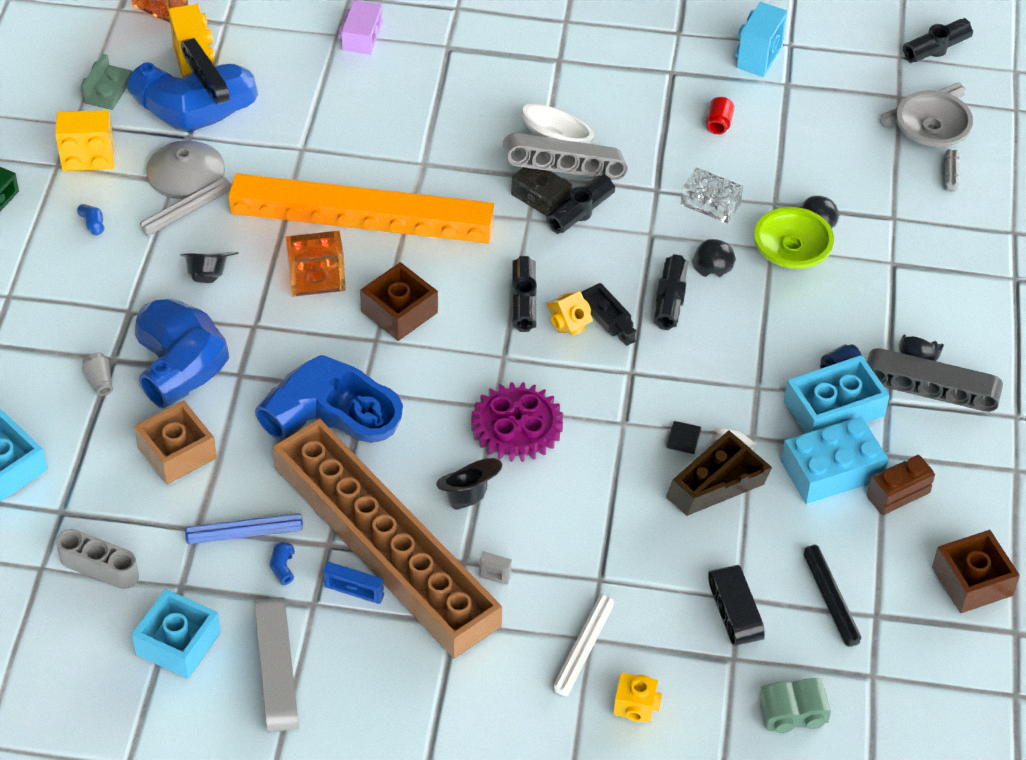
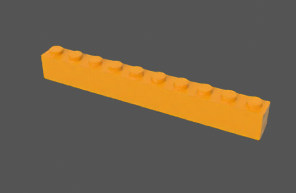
(362, 208)

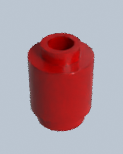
(719, 115)

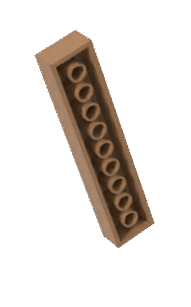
(388, 538)

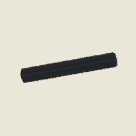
(832, 595)

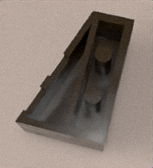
(718, 475)

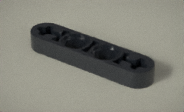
(205, 71)

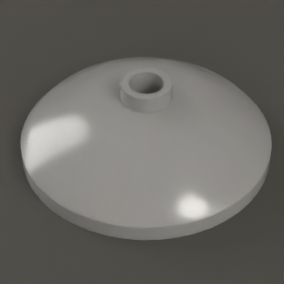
(934, 118)
(184, 168)

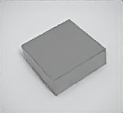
(495, 568)

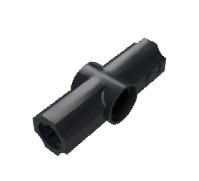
(937, 40)
(580, 204)
(671, 292)
(524, 293)

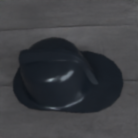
(206, 267)
(469, 483)

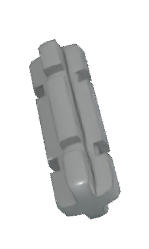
(951, 170)

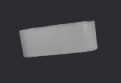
(97, 558)

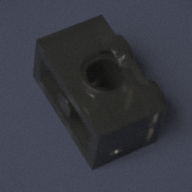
(540, 189)

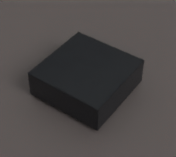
(684, 437)

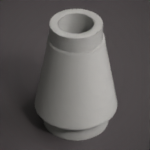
(97, 370)

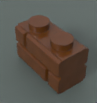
(900, 484)

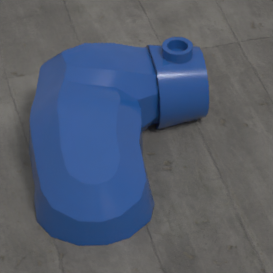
(185, 101)
(187, 349)
(336, 395)

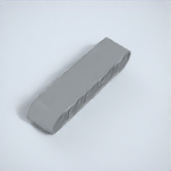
(556, 149)
(276, 665)

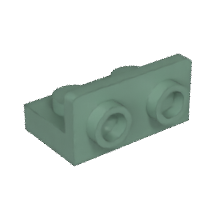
(105, 84)

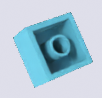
(761, 39)
(176, 633)

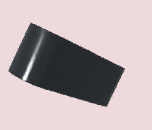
(736, 605)

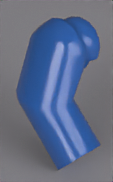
(93, 218)
(278, 561)

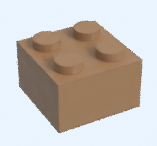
(175, 442)

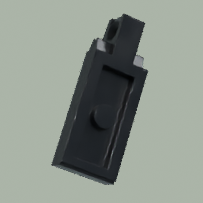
(610, 313)

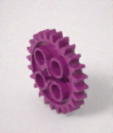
(517, 421)

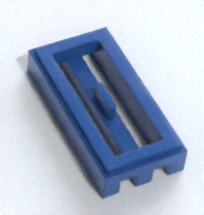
(353, 582)

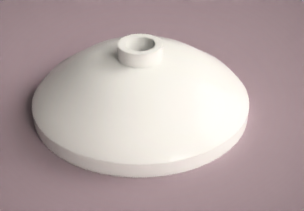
(555, 124)

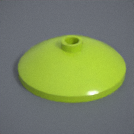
(793, 237)

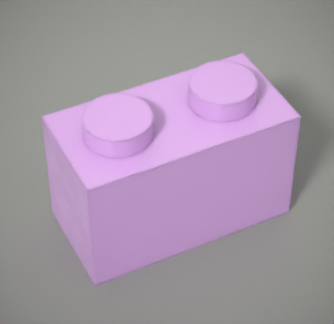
(361, 27)

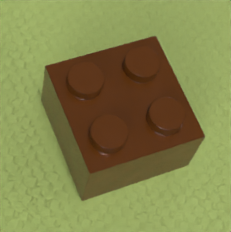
(399, 301)
(975, 571)

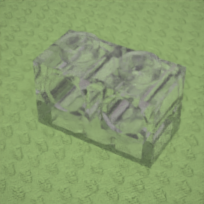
(711, 195)

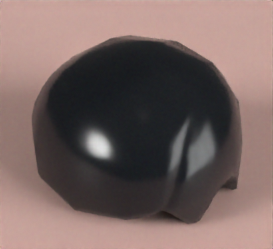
(824, 207)
(714, 257)
(920, 347)

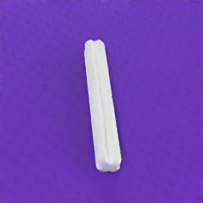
(583, 645)

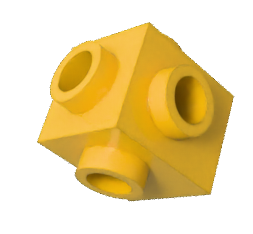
(570, 312)
(637, 697)

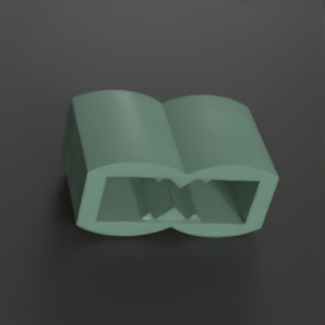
(794, 705)

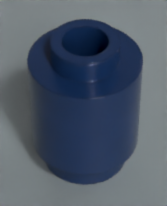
(839, 354)

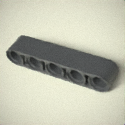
(936, 380)

